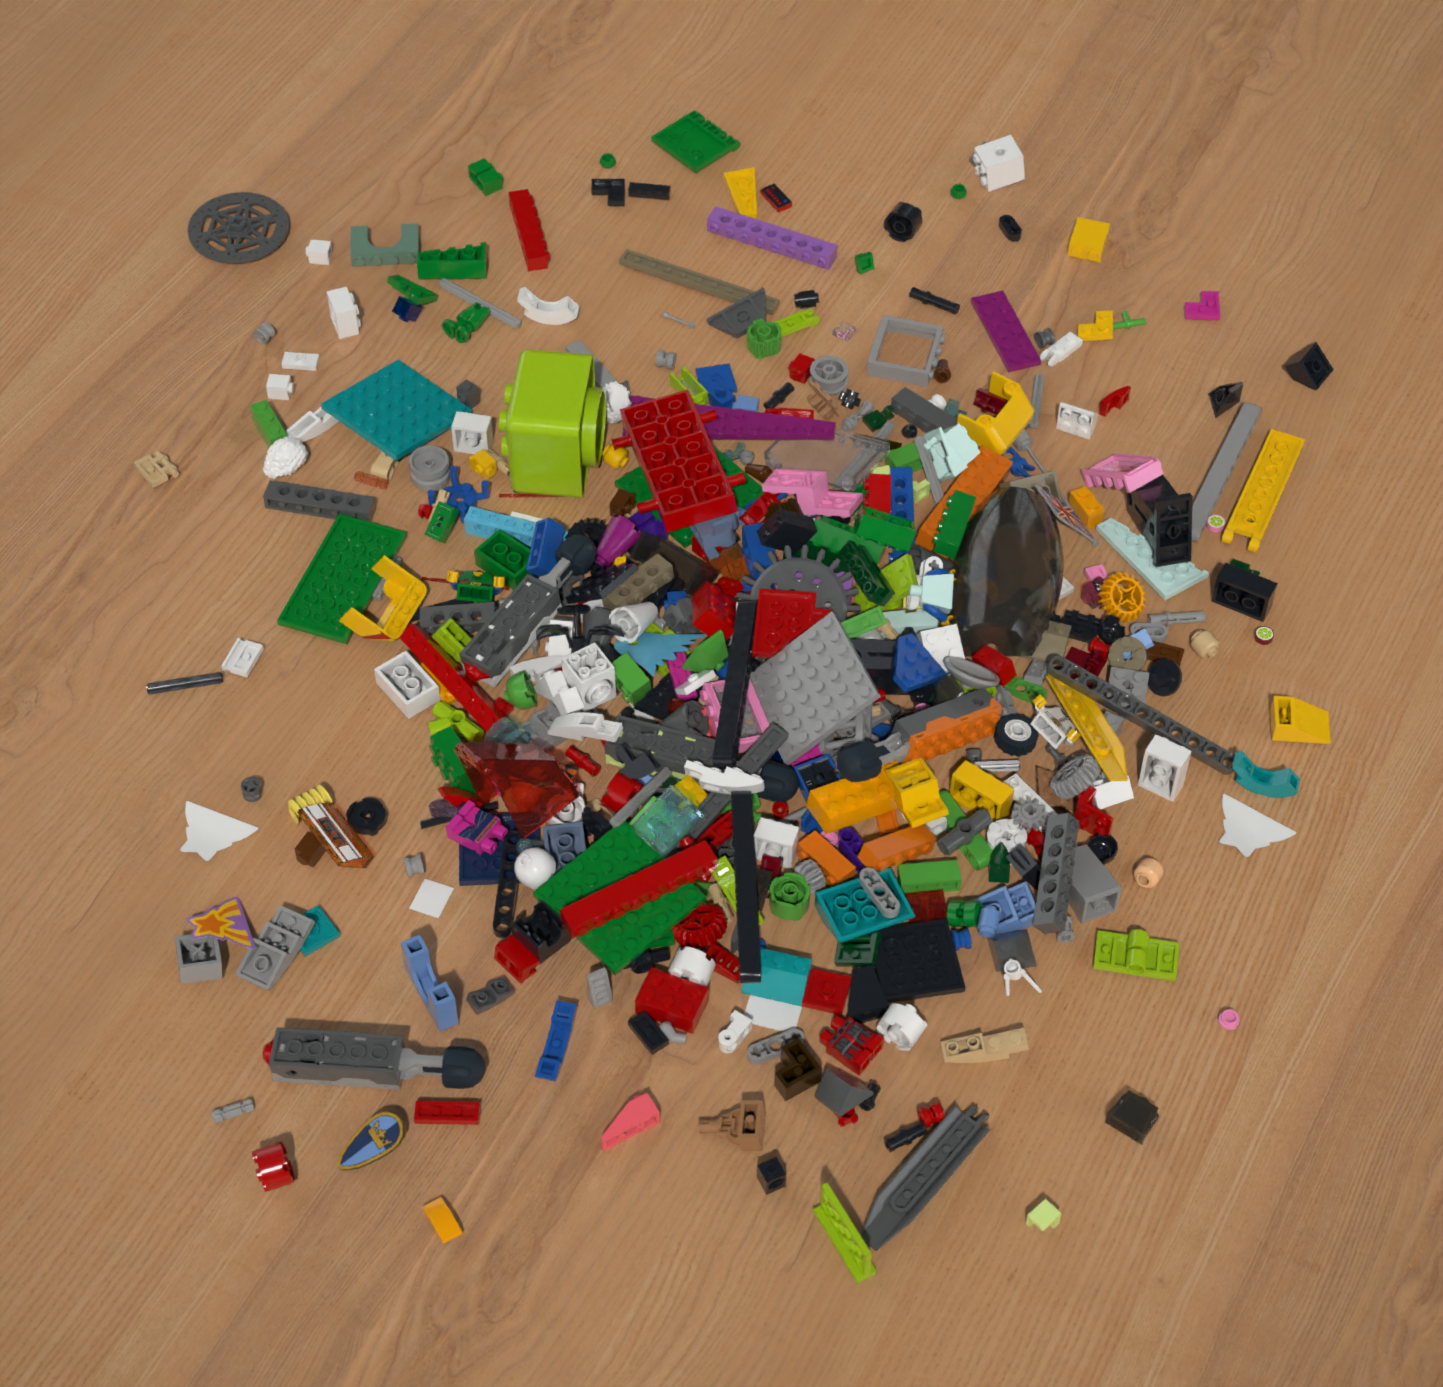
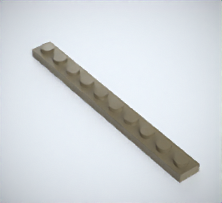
(690, 278)

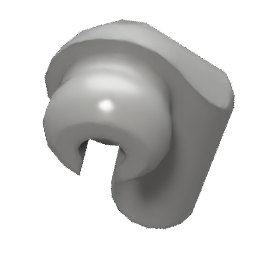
(672, 1036)

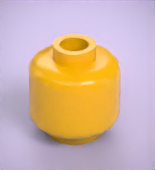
(615, 458)

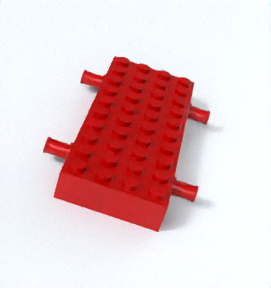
(678, 461)

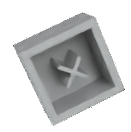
(198, 959)

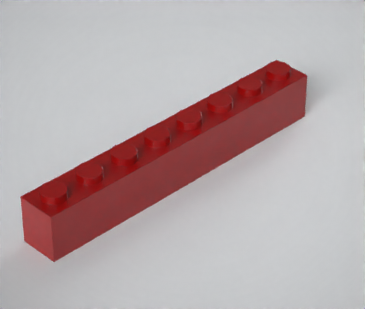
(451, 676)
(638, 889)

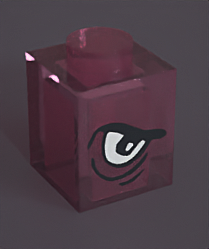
(1090, 591)

